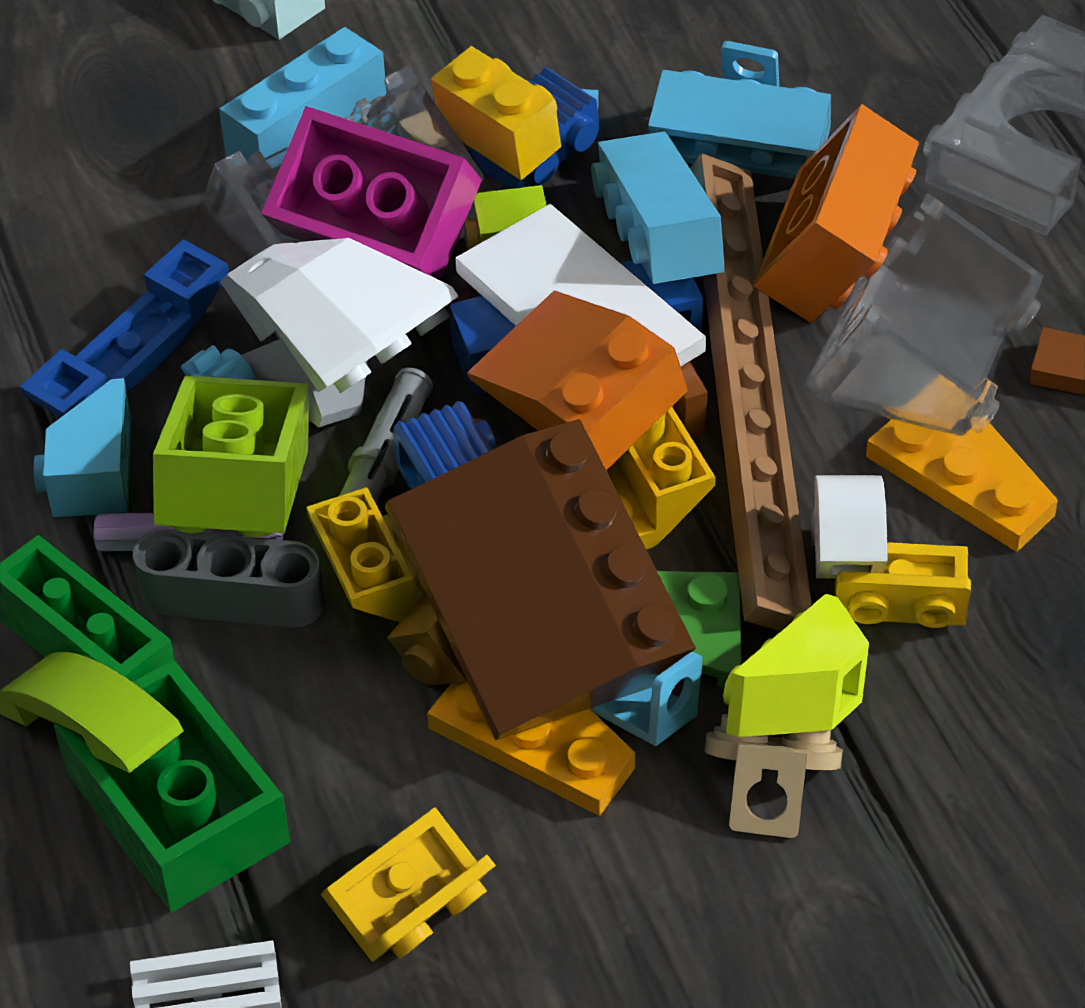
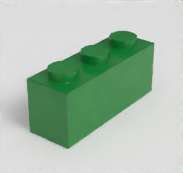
(67, 610)

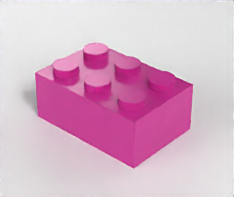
(372, 189)

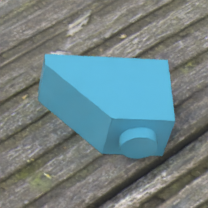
(88, 456)

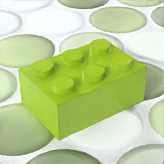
(231, 455)

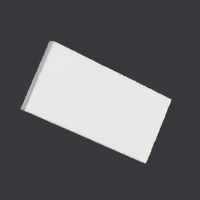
(551, 254)

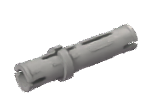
(405, 399)

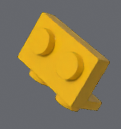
(917, 586)
(406, 884)

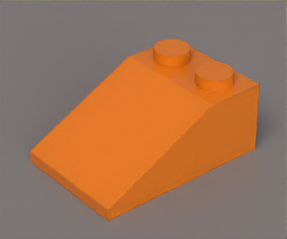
(584, 365)

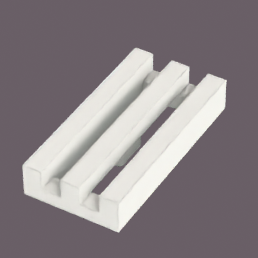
(207, 976)

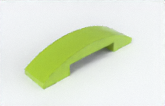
(89, 698)

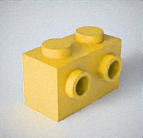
(497, 112)

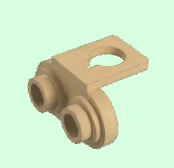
(788, 756)

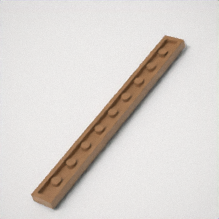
(752, 410)

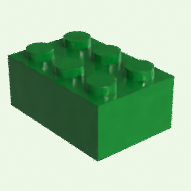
(190, 808)

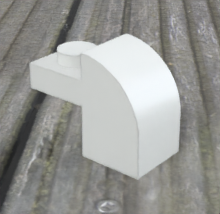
(849, 524)

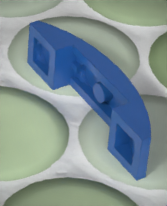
(140, 338)

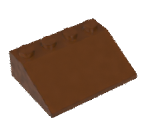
(540, 580)

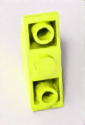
(801, 677)

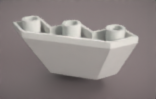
(336, 305)

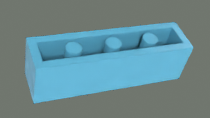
(659, 207)

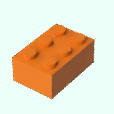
(838, 215)

